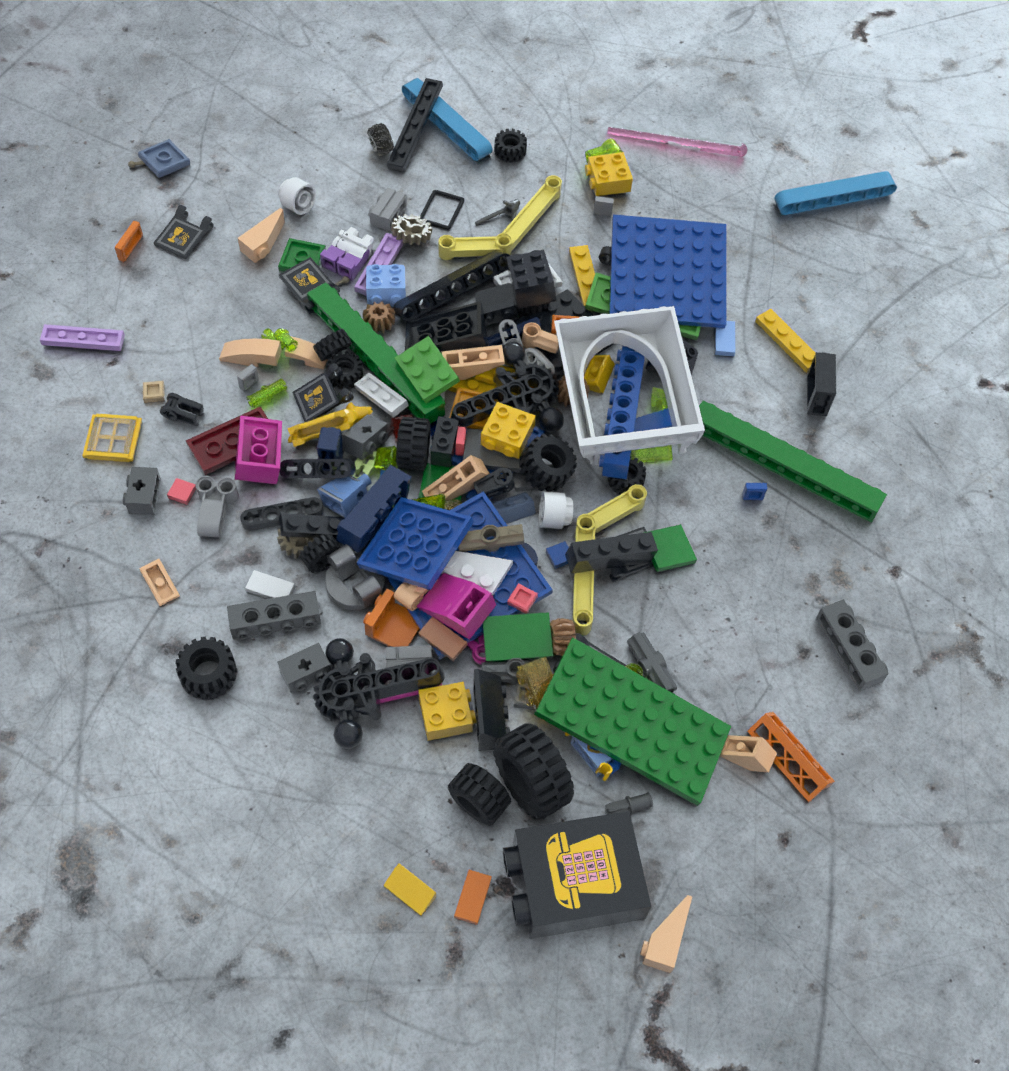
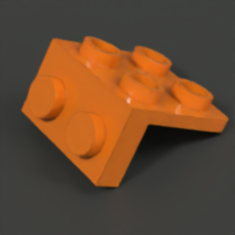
(390, 622)

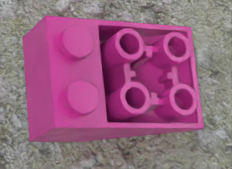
(458, 604)

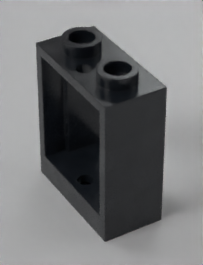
(821, 384)

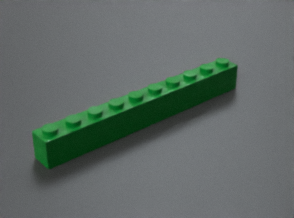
(372, 350)
(791, 462)

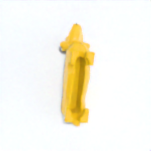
(341, 419)

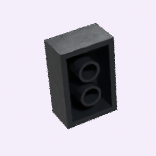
(531, 279)

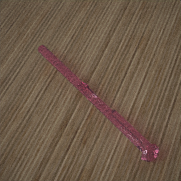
(705, 146)

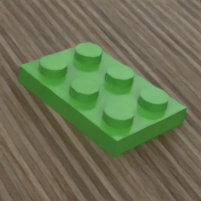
(427, 369)

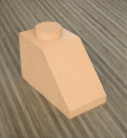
(749, 752)

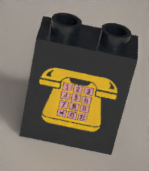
(577, 875)

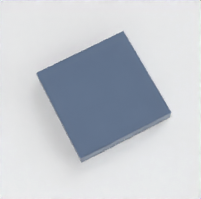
(164, 158)

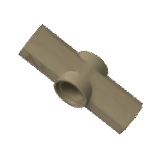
(503, 536)

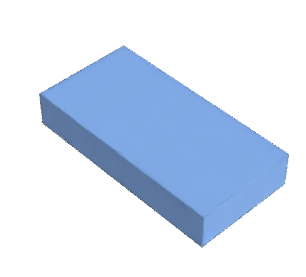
(725, 340)

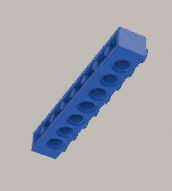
(624, 409)

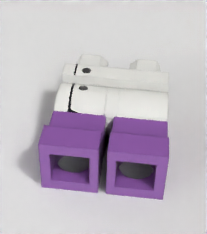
(347, 253)

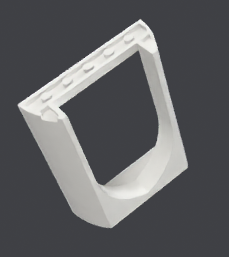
(656, 337)

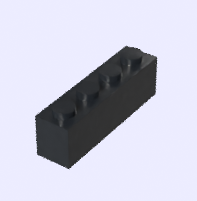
(611, 552)

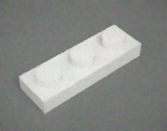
(381, 395)

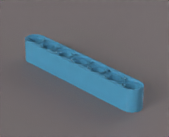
(452, 124)
(835, 193)

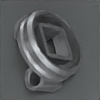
(342, 565)

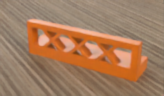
(799, 754)

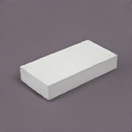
(268, 586)

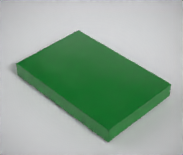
(517, 637)

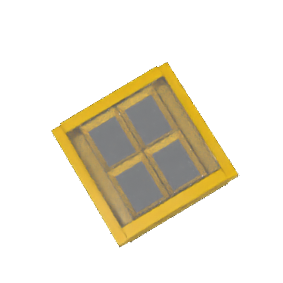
(112, 437)

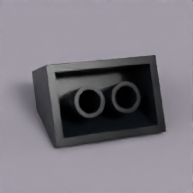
(489, 709)

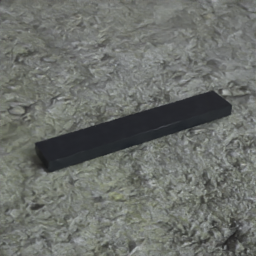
(415, 124)

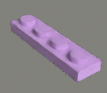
(384, 255)
(82, 337)

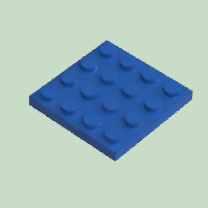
(415, 543)

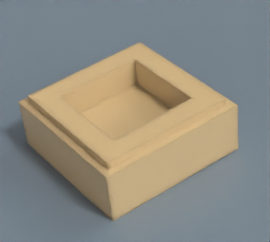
(153, 391)

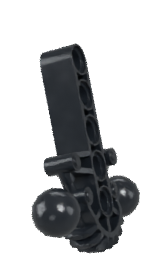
(534, 375)
(333, 704)

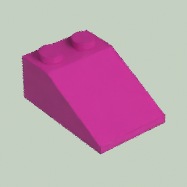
(258, 450)

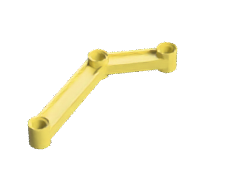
(506, 241)
(596, 521)

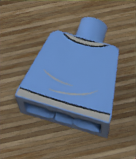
(344, 493)

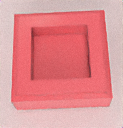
(460, 441)
(181, 491)
(522, 598)

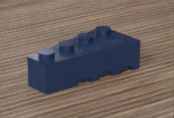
(373, 509)

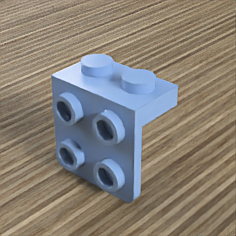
(385, 283)

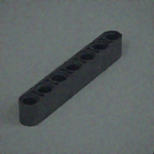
(444, 285)

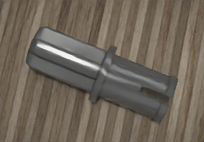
(630, 804)

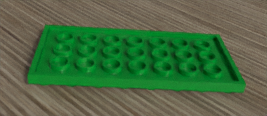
(633, 721)

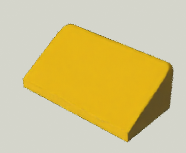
(599, 372)
(410, 889)

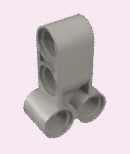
(214, 504)

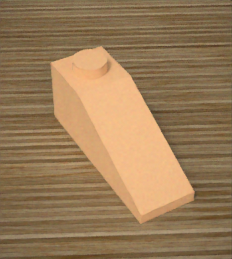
(260, 239)
(474, 361)
(458, 479)
(664, 942)

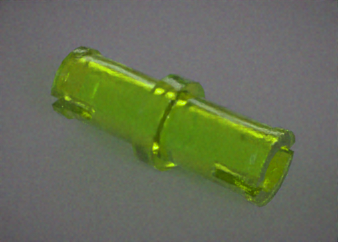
(267, 393)

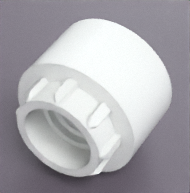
(297, 195)
(555, 510)

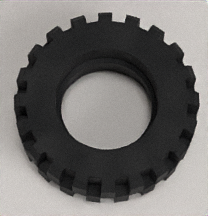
(533, 771)

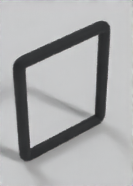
(454, 215)

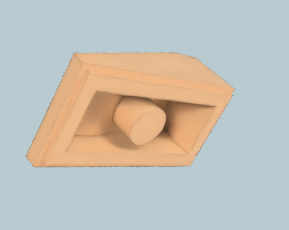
(159, 582)

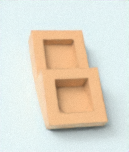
(307, 353)

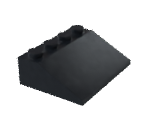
(450, 329)

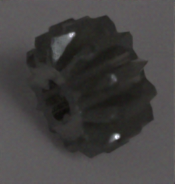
(380, 139)

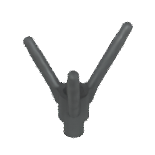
(510, 210)

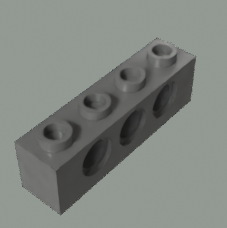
(263, 609)
(851, 656)

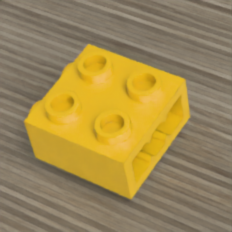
(609, 174)
(507, 430)
(446, 710)

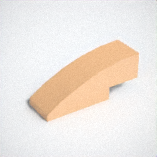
(252, 352)

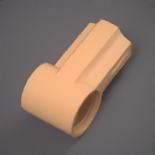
(535, 337)
(409, 595)

